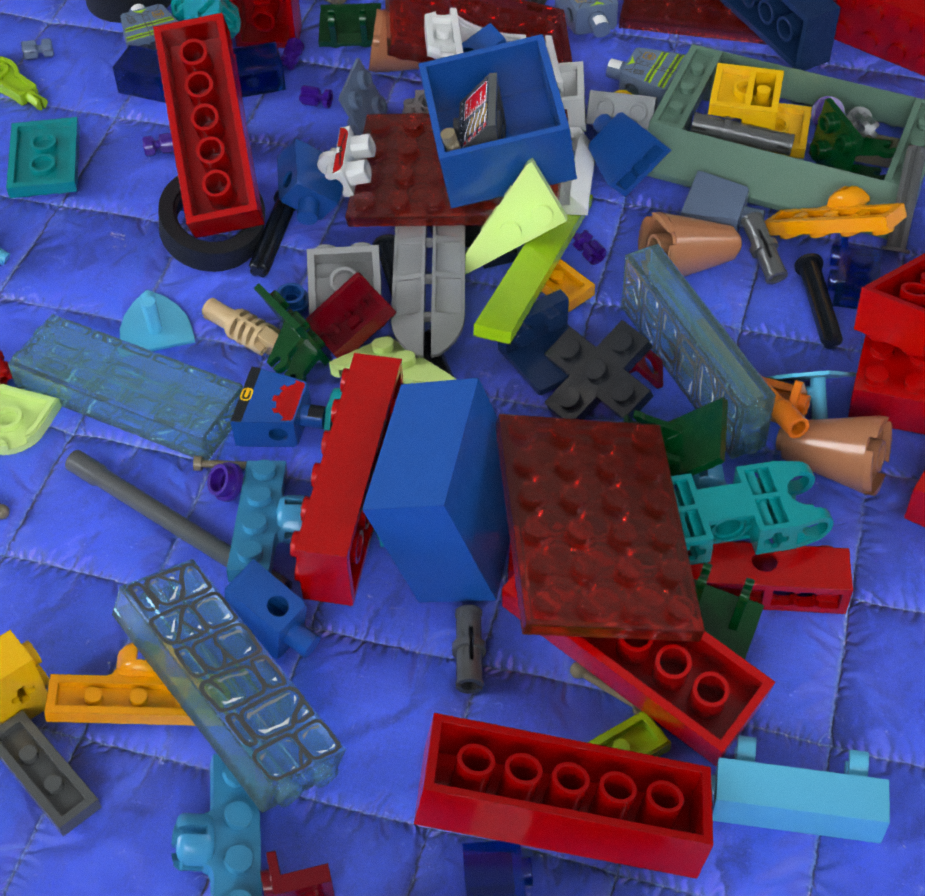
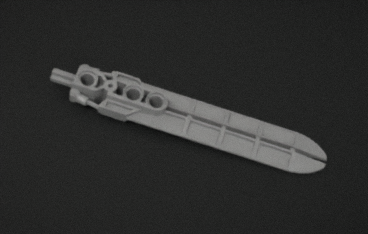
(410, 278)

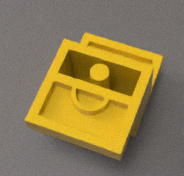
(754, 98)

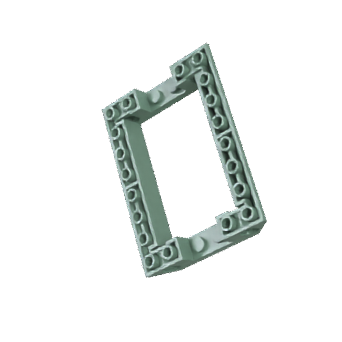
(774, 178)

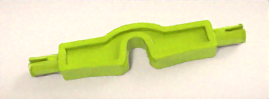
(19, 87)

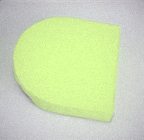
(24, 418)

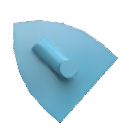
(156, 323)
(817, 387)

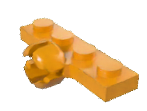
(842, 214)
(125, 697)

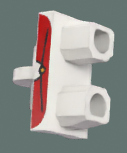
(345, 163)

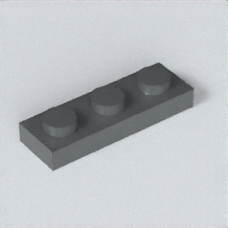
(45, 774)

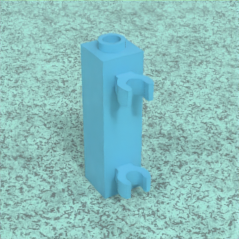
(801, 798)

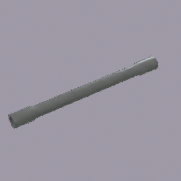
(98, 475)

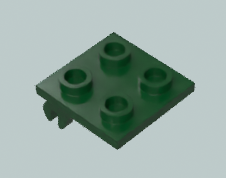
(347, 24)
(839, 142)
(292, 340)
(694, 439)
(728, 616)

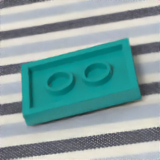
(43, 157)

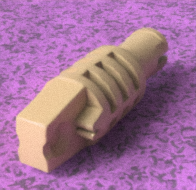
(242, 326)

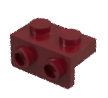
(350, 316)

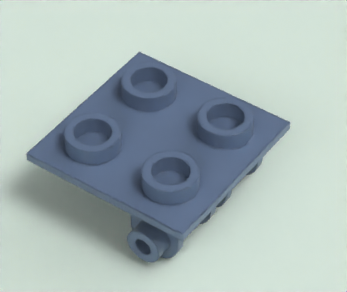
(360, 98)

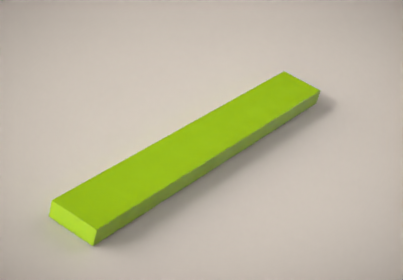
(524, 282)

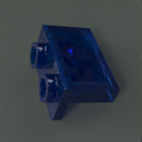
(852, 271)

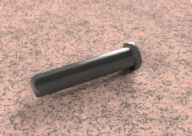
(863, 121)
(907, 194)

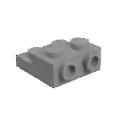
(333, 266)

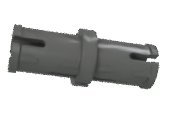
(764, 247)
(468, 649)

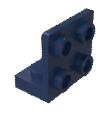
(536, 335)

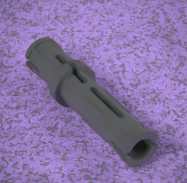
(743, 133)

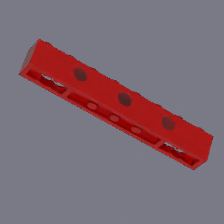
(798, 570)

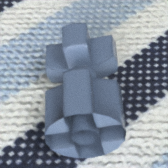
(32, 50)

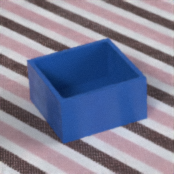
(532, 112)
(442, 492)

